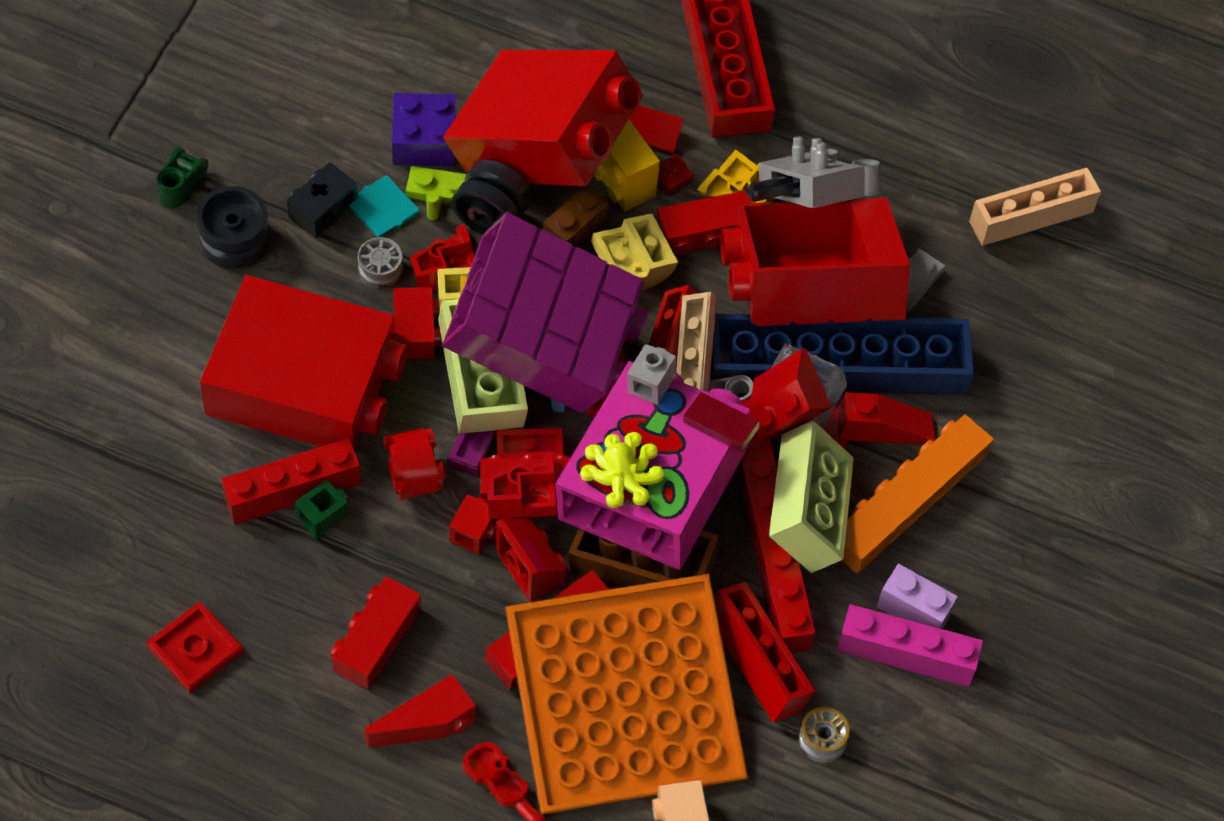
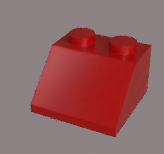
(787, 396)
(529, 558)

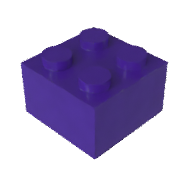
(419, 129)

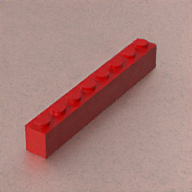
(777, 569)

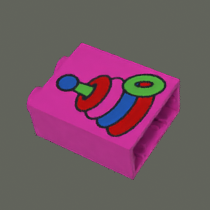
(693, 467)

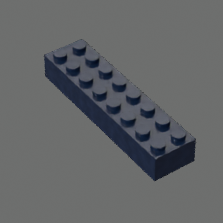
(875, 355)

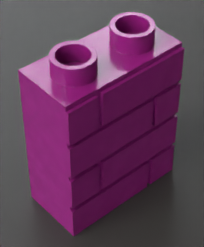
(546, 314)

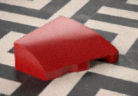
(442, 254)
(523, 490)

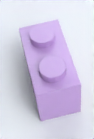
(916, 598)

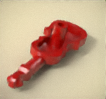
(488, 766)

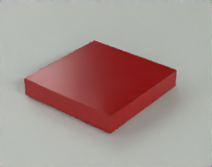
(194, 647)

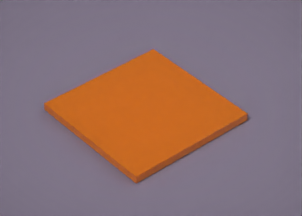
(625, 693)

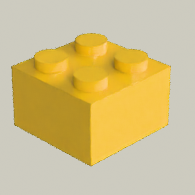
(629, 169)

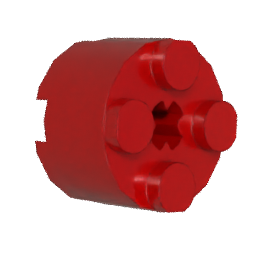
(413, 463)

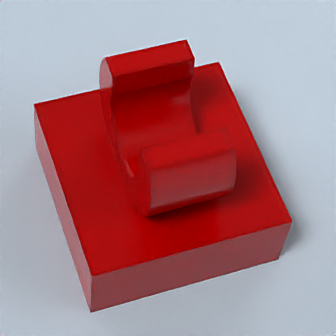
(674, 175)

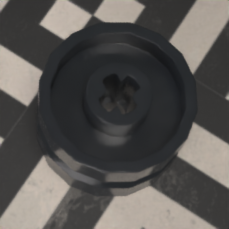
(488, 194)
(233, 227)

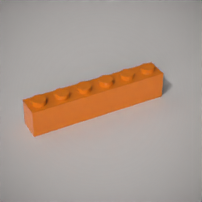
(913, 490)

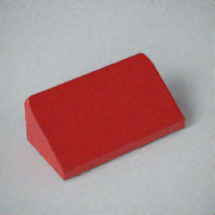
(658, 128)

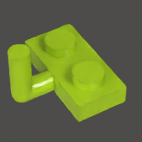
(434, 187)

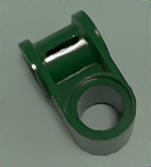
(179, 177)

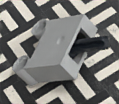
(815, 177)

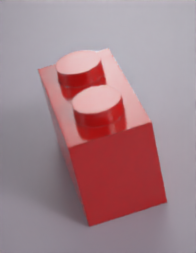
(414, 321)

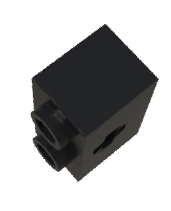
(322, 199)

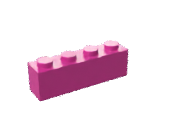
(910, 645)

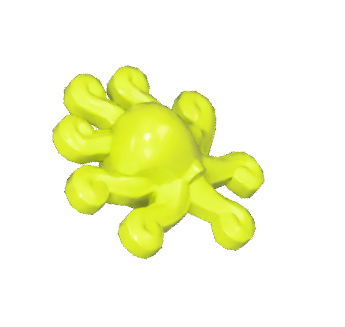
(622, 469)

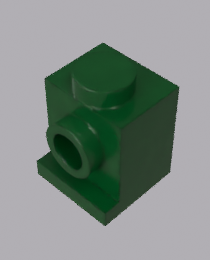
(321, 498)

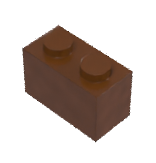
(579, 218)

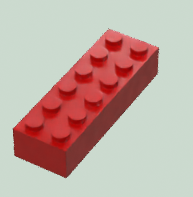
(729, 66)

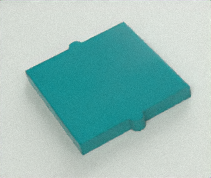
(383, 207)

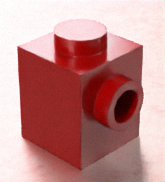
(472, 525)

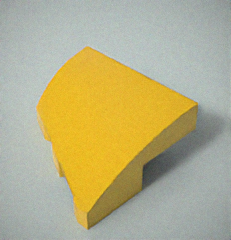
(732, 177)

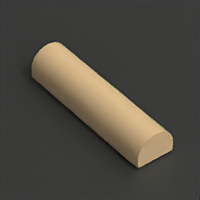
(696, 339)

